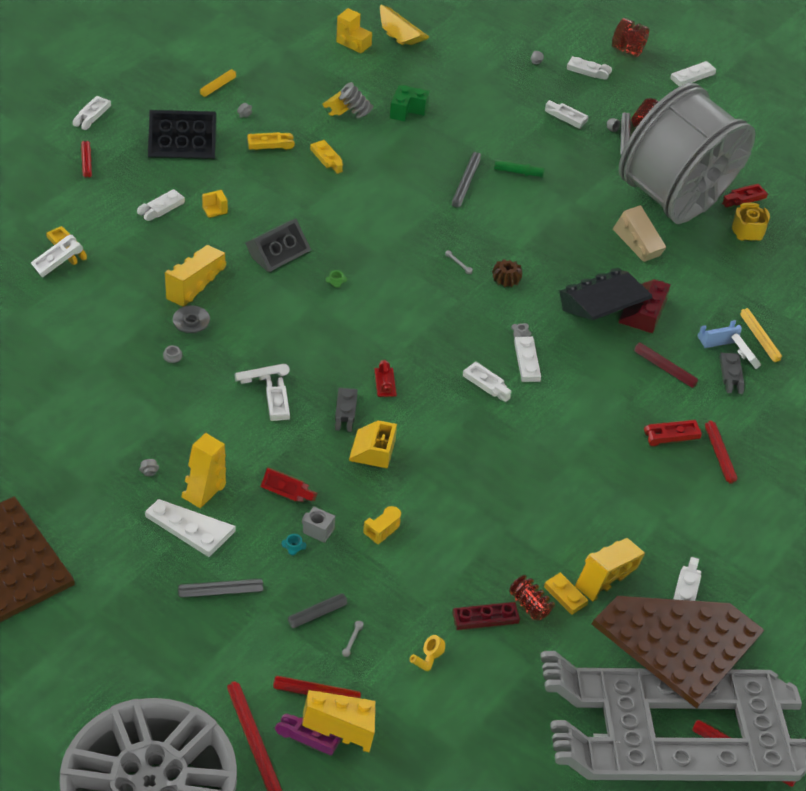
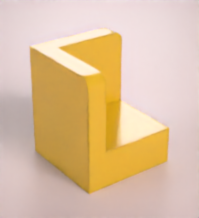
(214, 203)

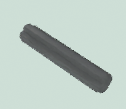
(317, 610)

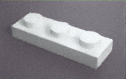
(693, 73)
(527, 359)

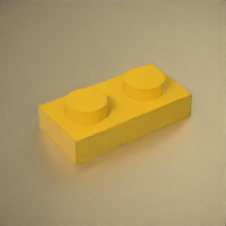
(566, 593)

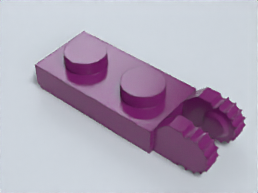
(292, 727)

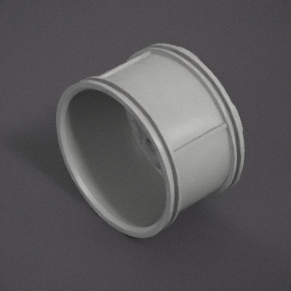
(686, 152)
(145, 734)

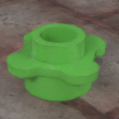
(336, 278)

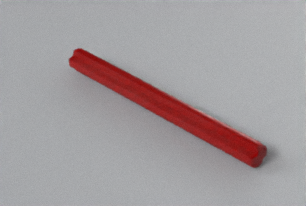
(253, 737)

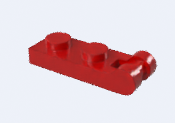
(672, 432)

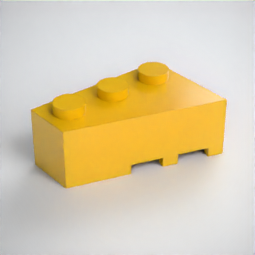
(207, 470)
(607, 566)
(342, 716)

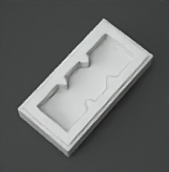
(745, 352)

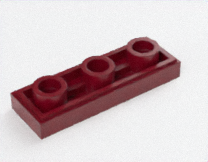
(485, 615)

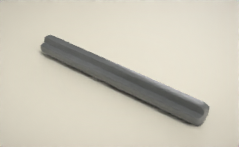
(466, 179)

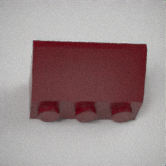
(647, 313)

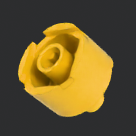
(750, 222)

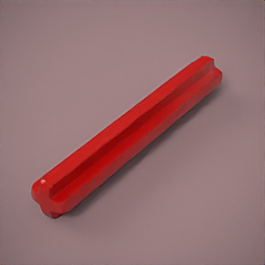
(721, 452)
(302, 687)

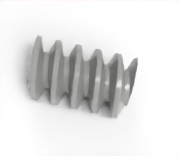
(356, 100)

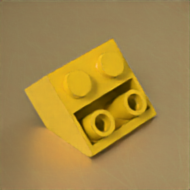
(374, 444)

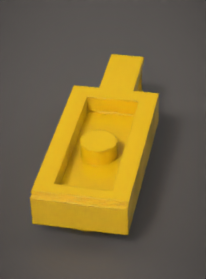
(327, 155)

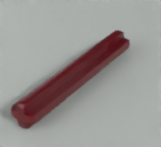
(666, 365)

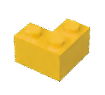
(350, 33)

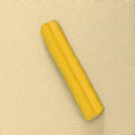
(217, 83)

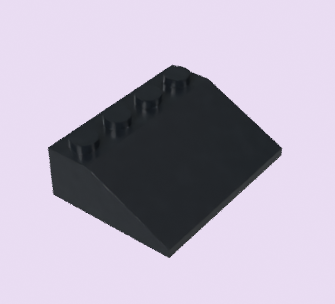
(182, 134)
(603, 294)

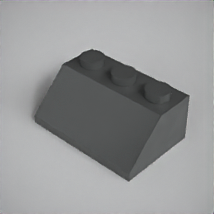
(278, 245)

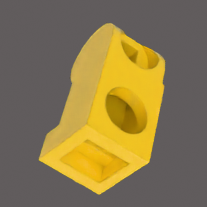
(383, 525)

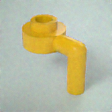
(433, 648)

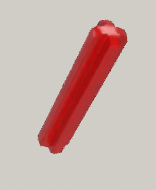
(86, 159)

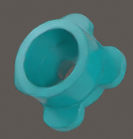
(293, 544)

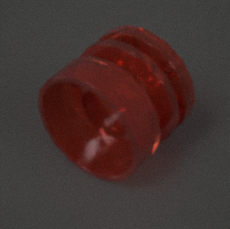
(630, 37)

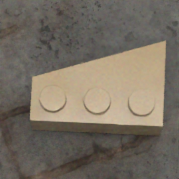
(639, 234)

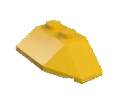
(400, 27)

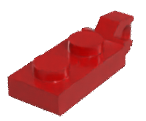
(744, 195)
(287, 486)

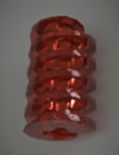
(643, 110)
(531, 598)

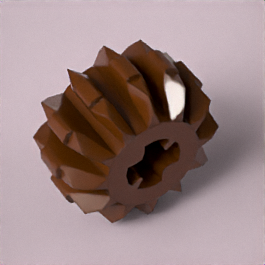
(507, 273)

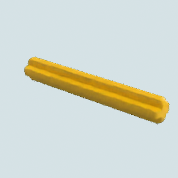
(761, 335)

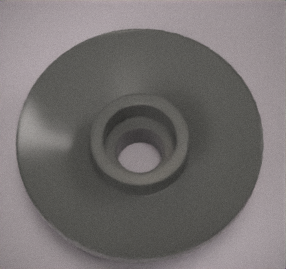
(191, 319)

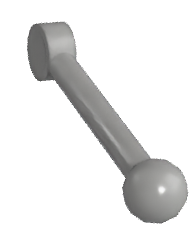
(468, 270)
(358, 626)

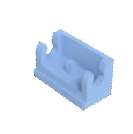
(718, 336)

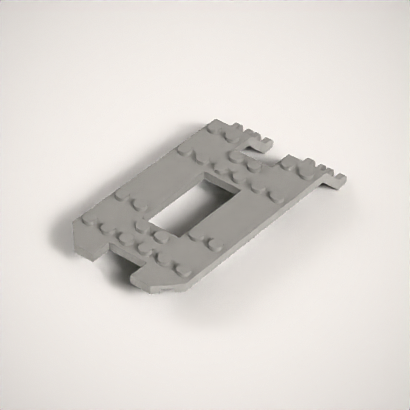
(626, 699)

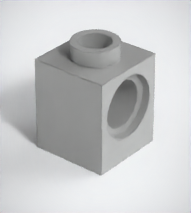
(318, 524)

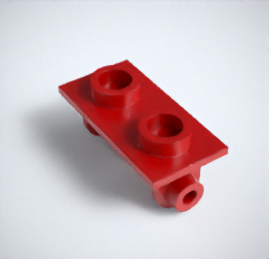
(385, 380)

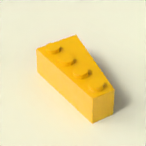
(193, 275)

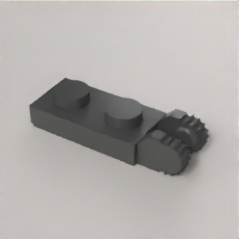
(732, 372)
(346, 408)

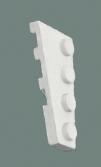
(192, 527)

